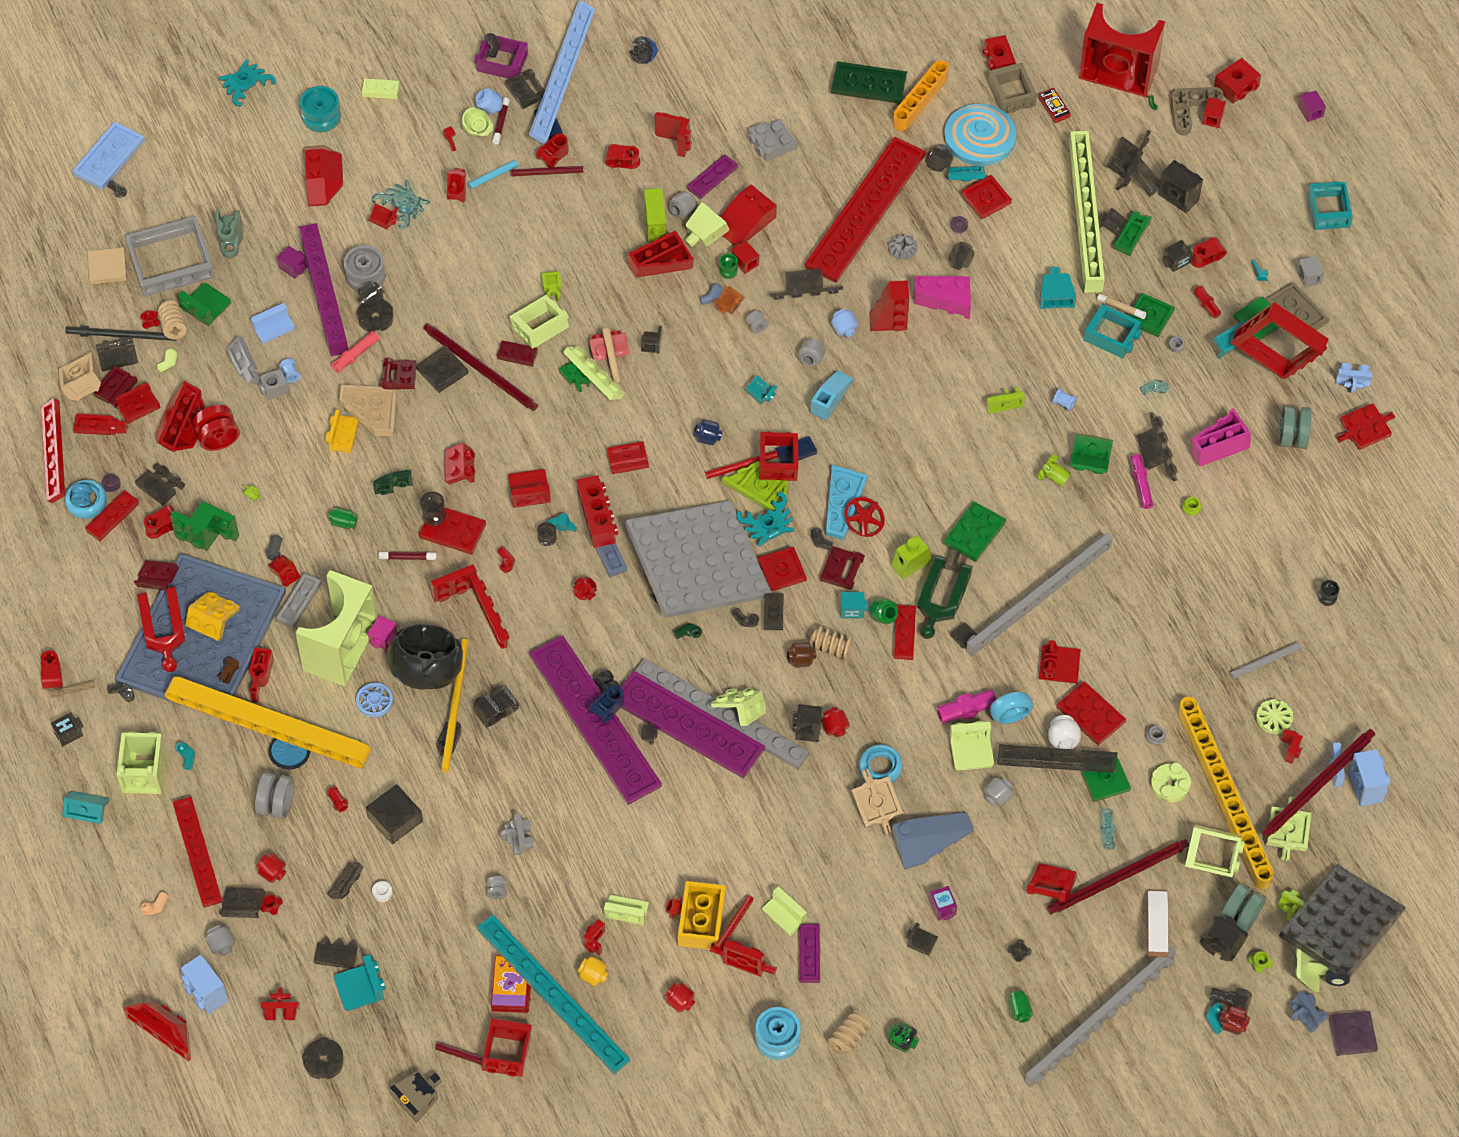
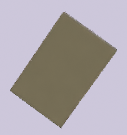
(1300, 305)

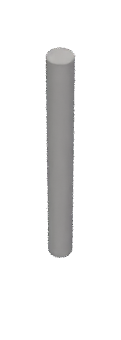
(1265, 660)

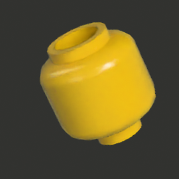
(592, 971)

